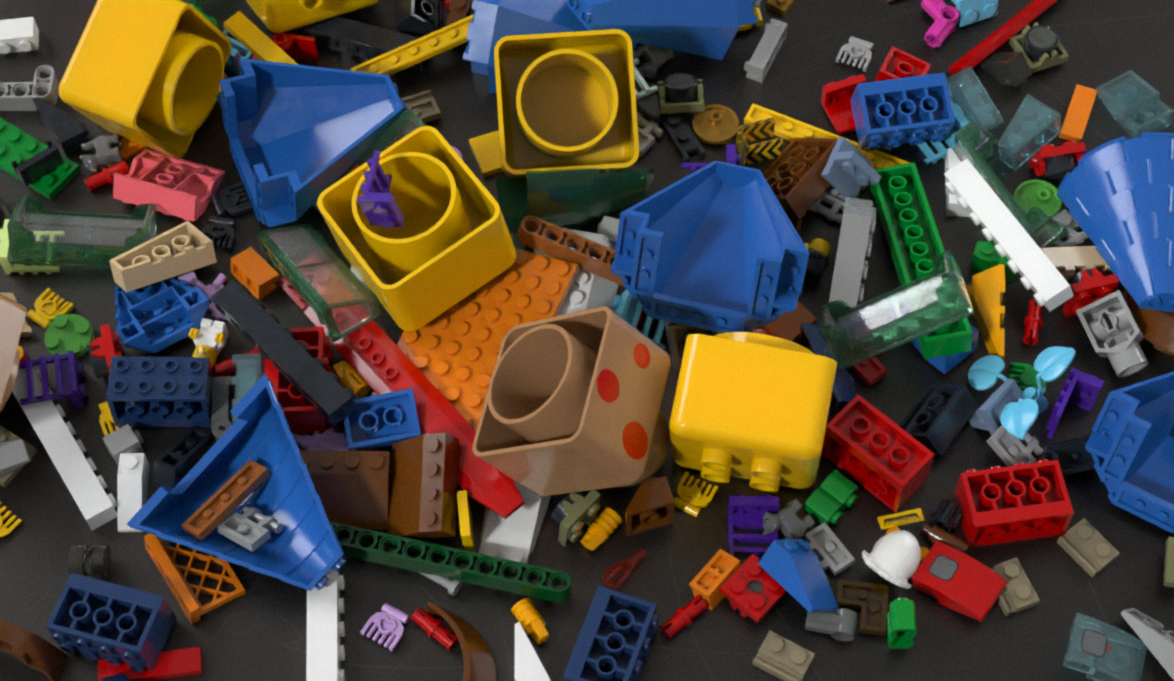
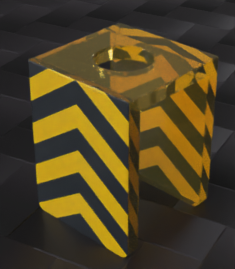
(759, 151)

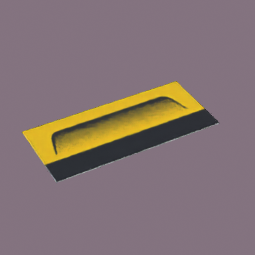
(903, 520)

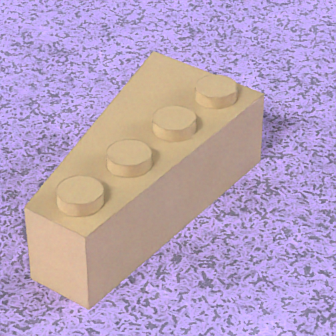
(163, 257)
(1076, 259)

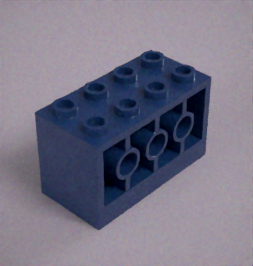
(160, 391)
(111, 622)
(613, 638)

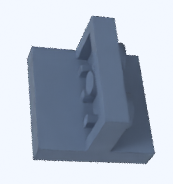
(849, 169)
(988, 415)

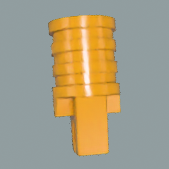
(351, 379)
(601, 529)
(530, 620)

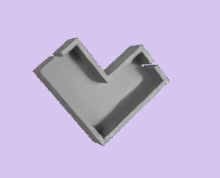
(853, 246)

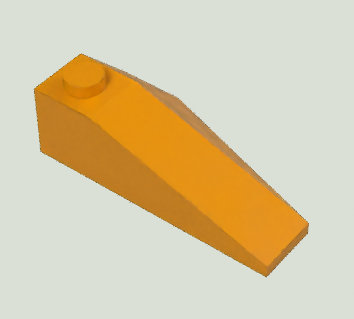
(986, 299)

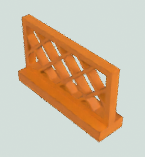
(178, 582)

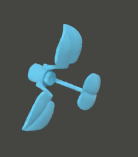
(1020, 415)

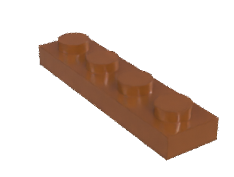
(225, 500)

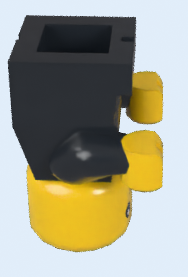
(819, 252)

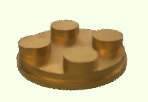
(715, 124)

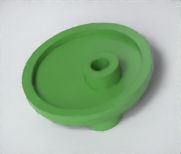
(1038, 194)
(69, 333)

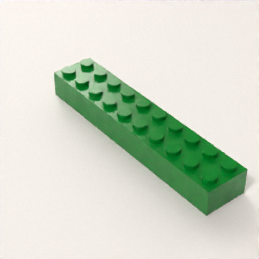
(914, 245)

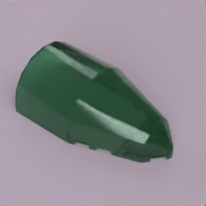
(570, 196)

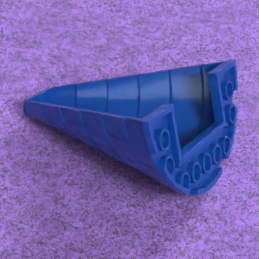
(1126, 208)
(307, 544)

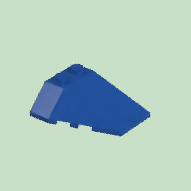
(158, 314)

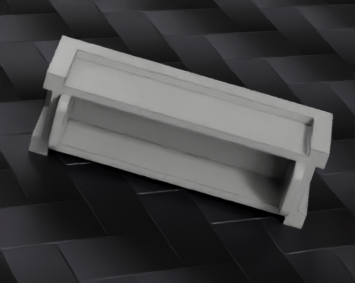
(766, 50)

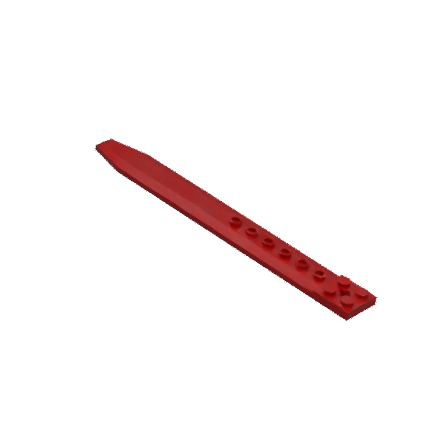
(390, 370)

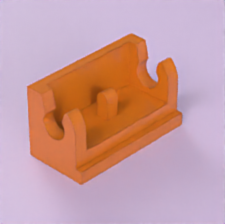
(254, 272)
(713, 576)

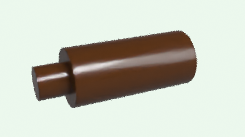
(938, 533)

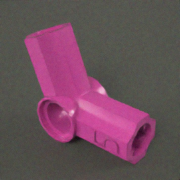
(945, 21)

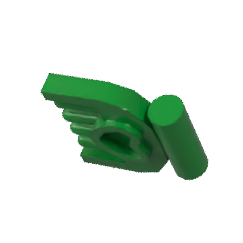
(1028, 378)

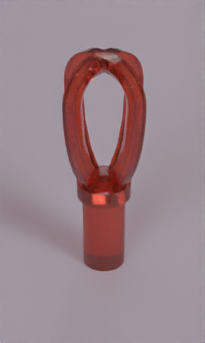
(628, 565)

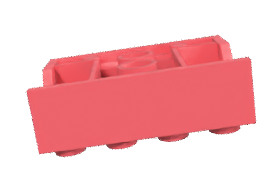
(171, 183)

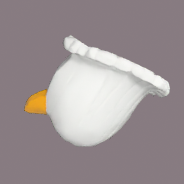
(896, 556)

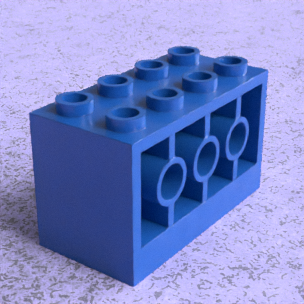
(902, 111)

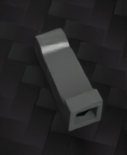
(221, 405)

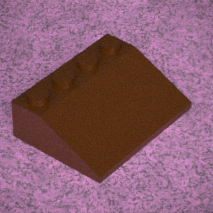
(797, 174)
(352, 485)
(424, 487)

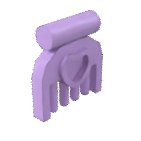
(388, 624)

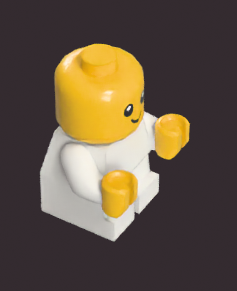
(209, 339)

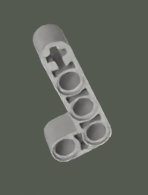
(19, 95)

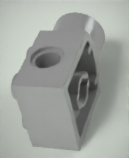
(1114, 333)

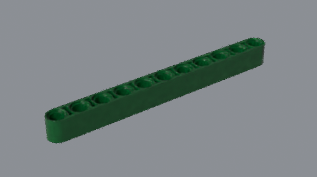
(453, 558)

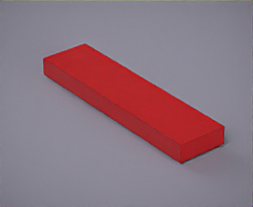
(168, 665)

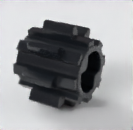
(946, 514)

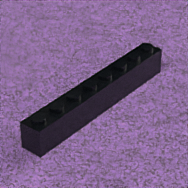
(356, 38)
(284, 353)

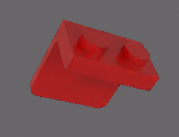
(837, 103)

